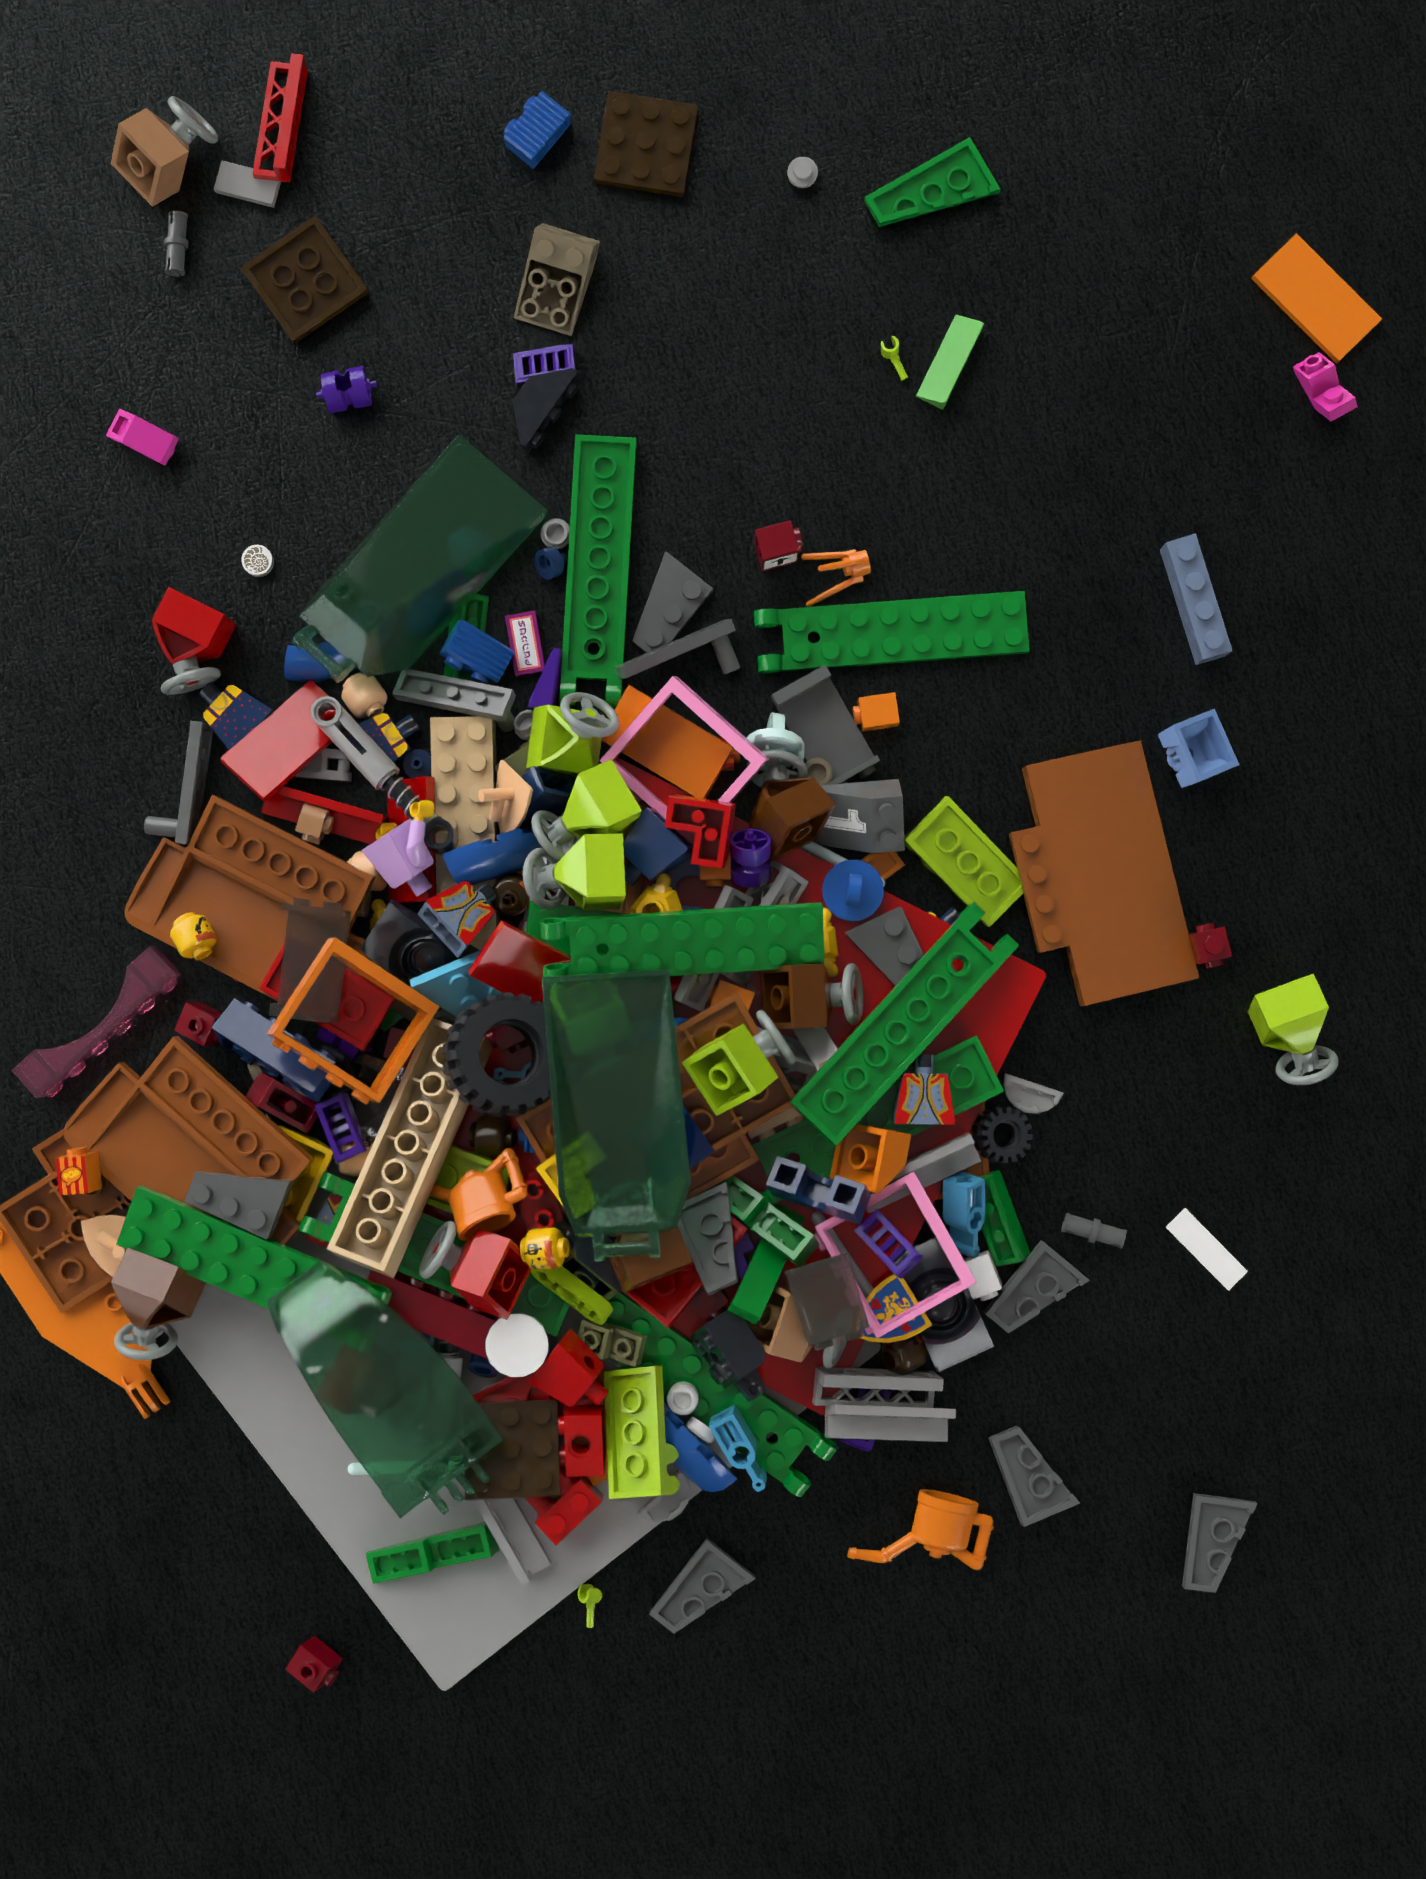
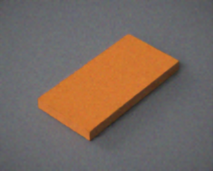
(1316, 298)
(671, 745)

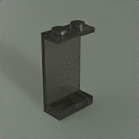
(305, 936)

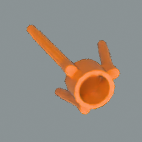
(853, 564)

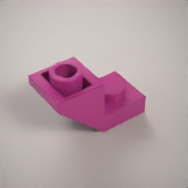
(1322, 386)
(142, 437)

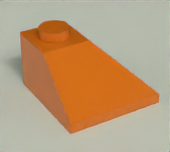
(871, 1156)

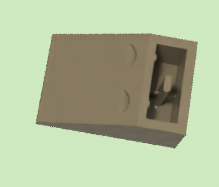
(556, 278)

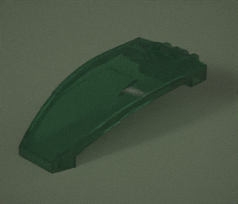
(383, 1389)

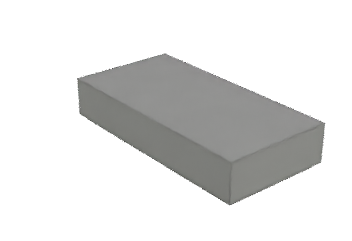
(239, 183)

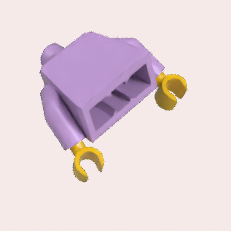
(401, 850)

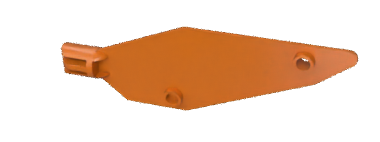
(84, 1329)

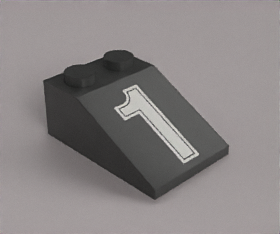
(865, 817)

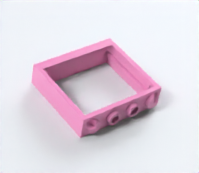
(713, 719)
(941, 1234)

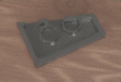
(670, 605)
(888, 944)
(241, 1200)
(709, 1237)
(1033, 1286)
(1212, 1536)
(702, 1583)

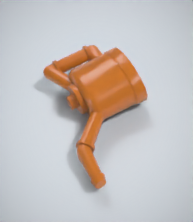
(482, 1198)
(943, 1527)

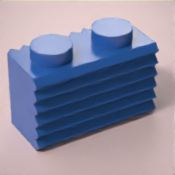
(536, 129)
(476, 653)

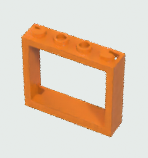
(423, 1006)

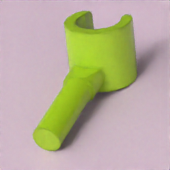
(892, 354)
(590, 1596)

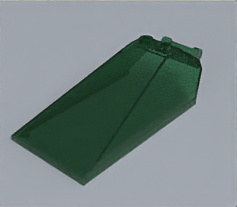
(419, 565)
(616, 1106)

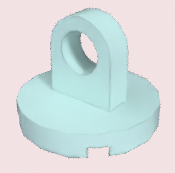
(777, 738)

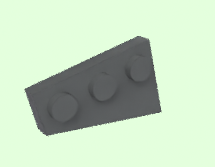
(1029, 1479)

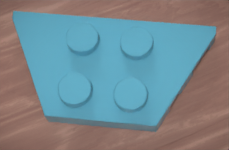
(453, 986)

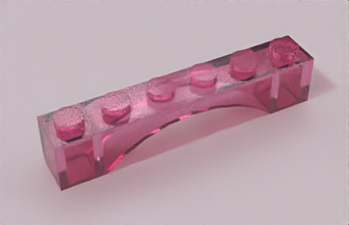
(144, 980)

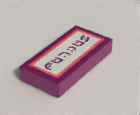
(526, 643)

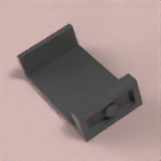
(825, 726)

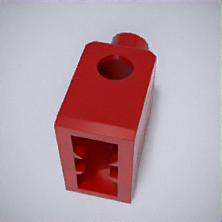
(570, 1372)

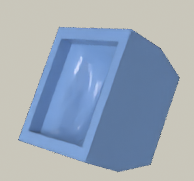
(1198, 748)

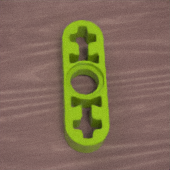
(575, 1293)

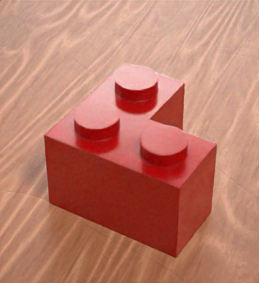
(711, 823)

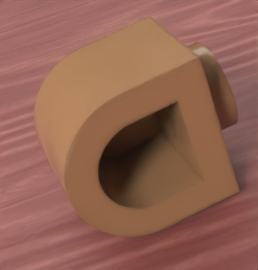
(314, 823)

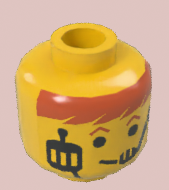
(193, 936)
(544, 1248)

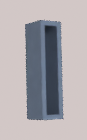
(1195, 599)

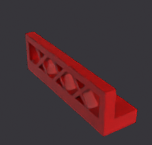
(287, 122)
(348, 820)

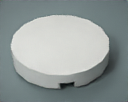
(517, 1345)

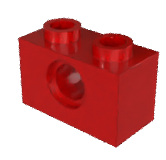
(588, 1458)

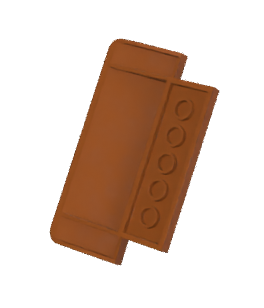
(238, 878)
(180, 1123)

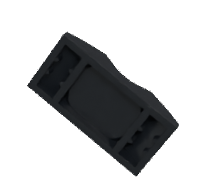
(406, 944)
(956, 1322)

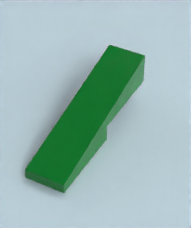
(769, 1222)
(760, 1277)
(431, 1552)

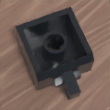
(580, 1262)
(731, 1353)

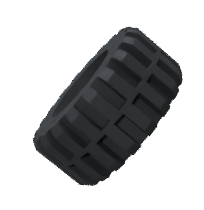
(465, 1065)

